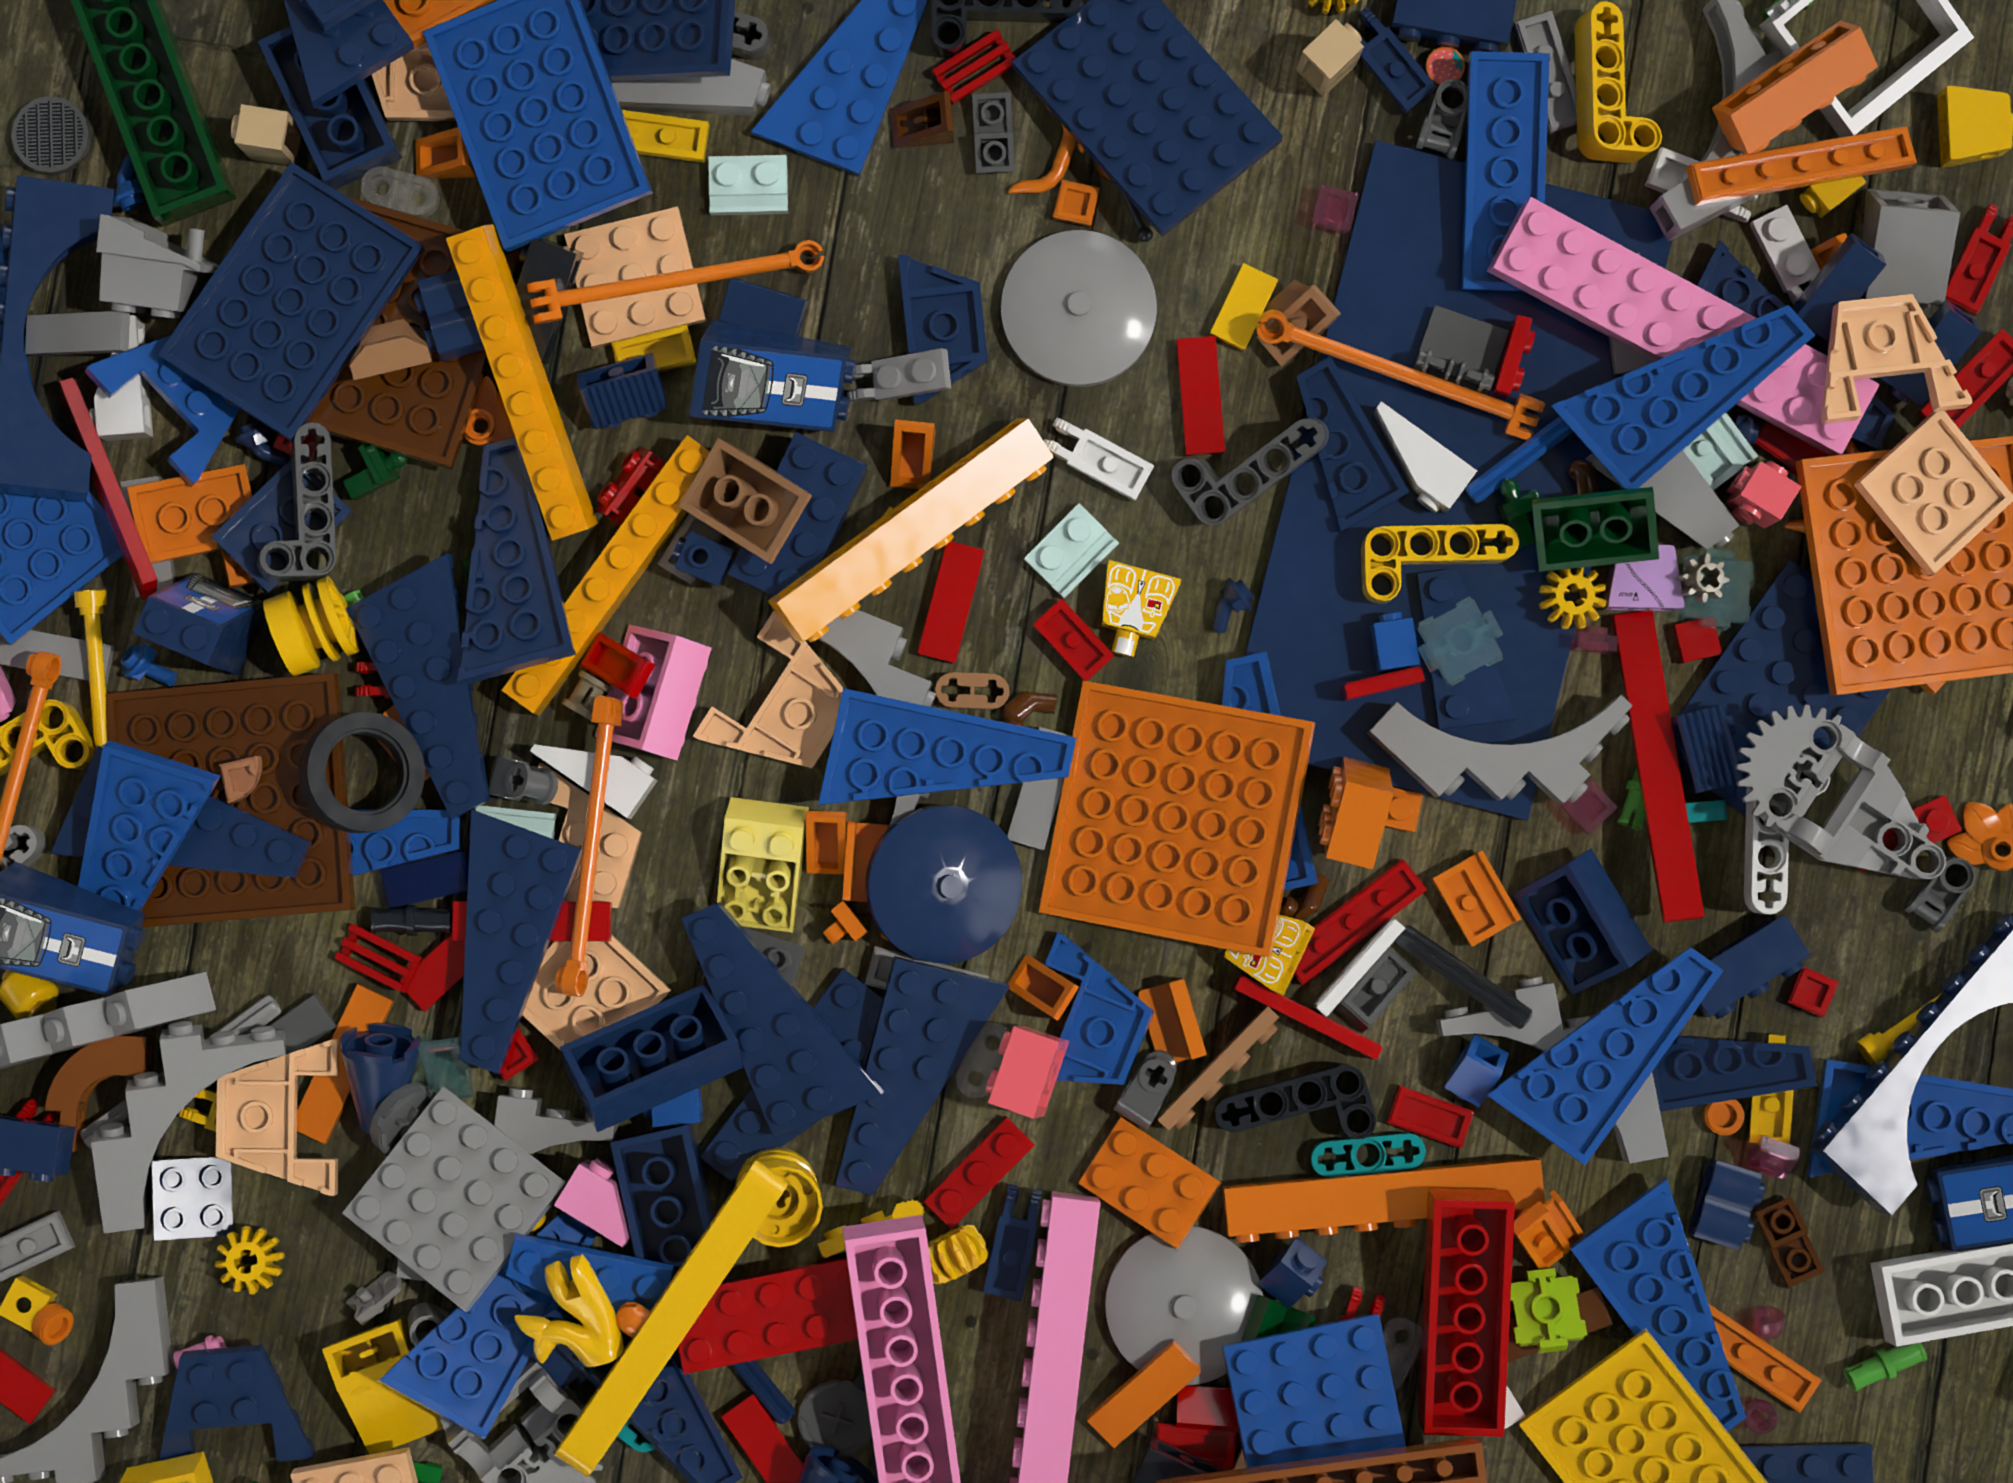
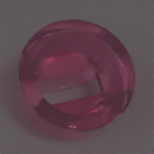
(1768, 1322)
(1759, 1423)

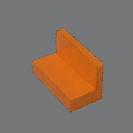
(859, 846)
(1174, 1020)

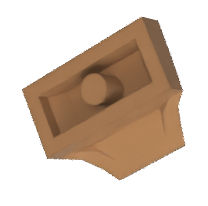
(1304, 308)
(388, 349)

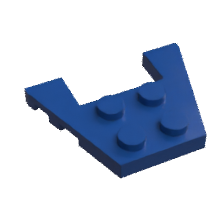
(197, 405)
(1103, 1022)

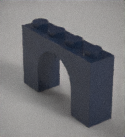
(1847, 278)

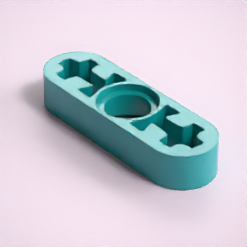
(1398, 1161)

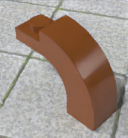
(91, 1066)

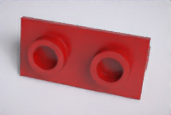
(636, 473)

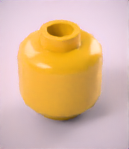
(27, 995)

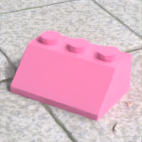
(664, 707)

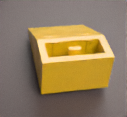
(378, 1412)

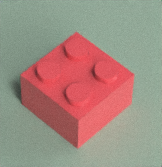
(1026, 1071)

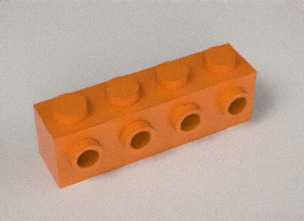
(1795, 87)

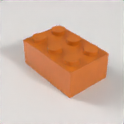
(1356, 813)

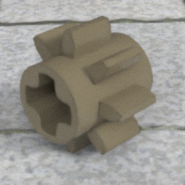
(1712, 581)

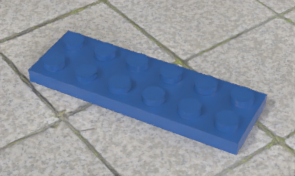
(1502, 154)

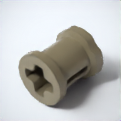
(575, 699)

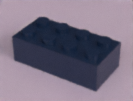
(342, 134)
(834, 485)
(651, 1057)
(663, 1193)

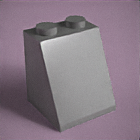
(1916, 240)

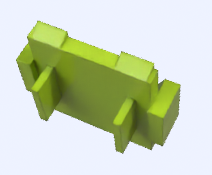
(1547, 1311)

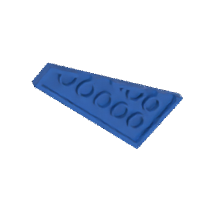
(846, 87)
(912, 749)
(1941, 1117)

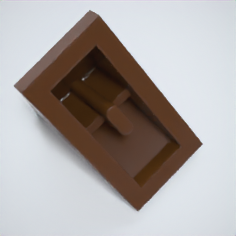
(923, 122)

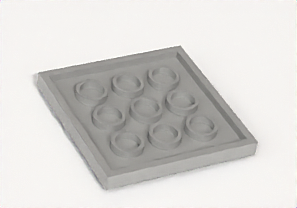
(454, 1198)

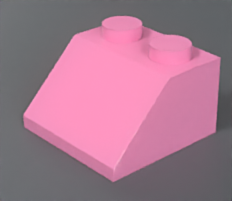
(596, 1200)

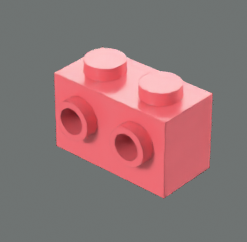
(1761, 494)

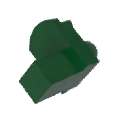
(380, 471)
(1515, 507)

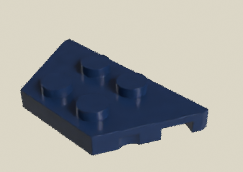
(943, 314)

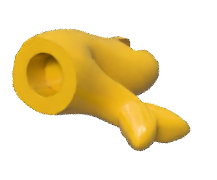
(598, 1338)

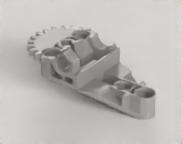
(1862, 814)
(513, 1446)

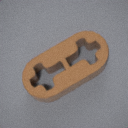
(972, 681)

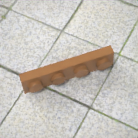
(1231, 1057)

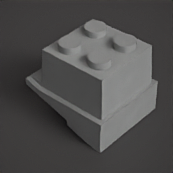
(147, 269)

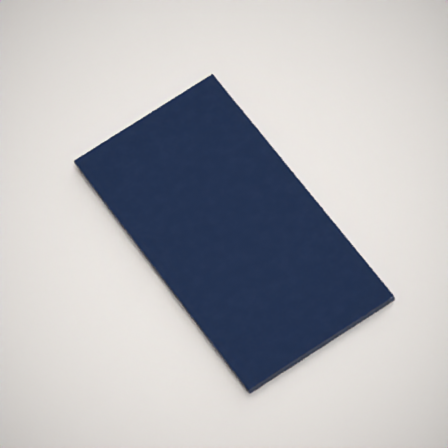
(1312, 599)

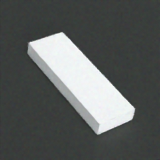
(1358, 967)

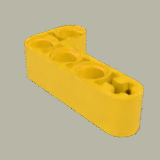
(1602, 36)
(1439, 552)
(57, 739)

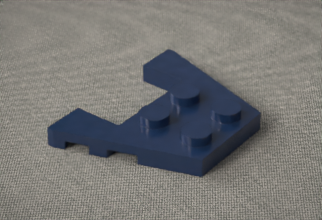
(231, 1390)

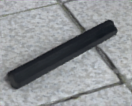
(1464, 977)

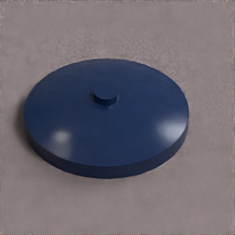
(943, 884)

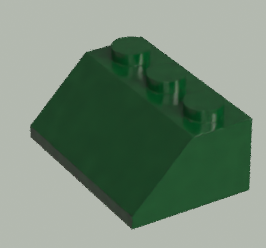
(1595, 529)

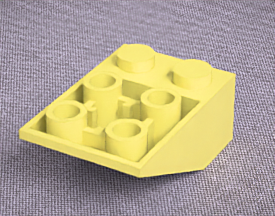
(762, 863)

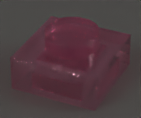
(1334, 209)
(1595, 641)
(1590, 808)
(1773, 1157)

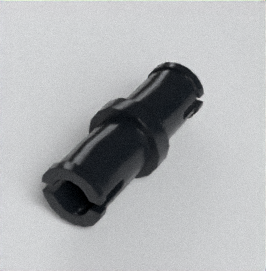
(411, 920)

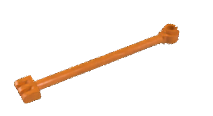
(555, 299)
(1514, 413)
(44, 670)
(574, 976)

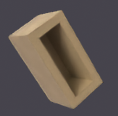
(1330, 57)
(267, 135)

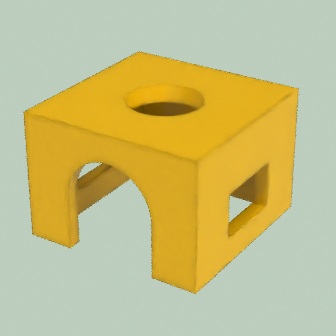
(36, 1293)

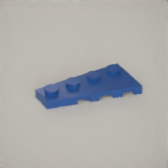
(412, 839)
(620, 1275)

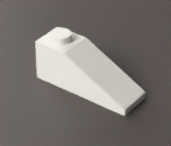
(128, 411)
(1428, 465)
(626, 782)

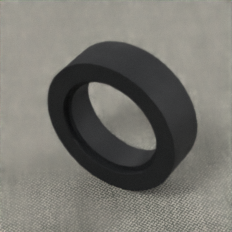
(408, 761)

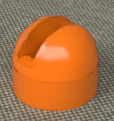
(631, 1317)

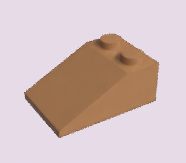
(745, 500)

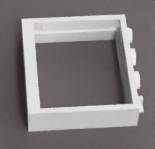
(1952, 38)

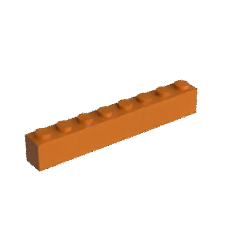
(1368, 1198)

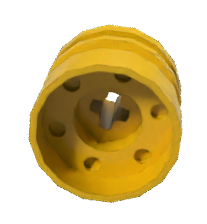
(307, 627)
(799, 1205)

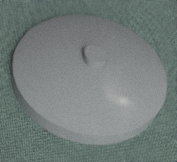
(1078, 308)
(1181, 1294)

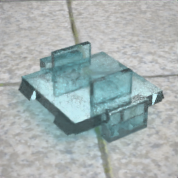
(1734, 602)
(1460, 641)

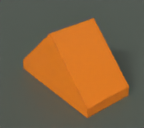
(443, 156)
(912, 454)
(826, 841)
(1042, 987)

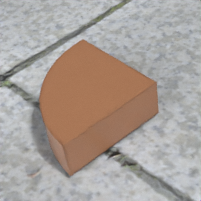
(240, 777)

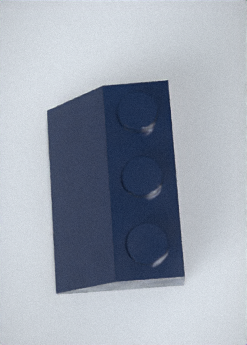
(1582, 922)

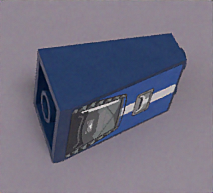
(771, 378)
(203, 621)
(66, 932)
(1972, 1202)

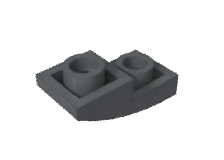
(993, 132)

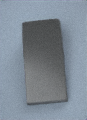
(1375, 990)

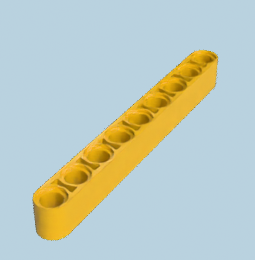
(671, 1318)

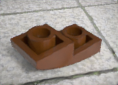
(1789, 1242)

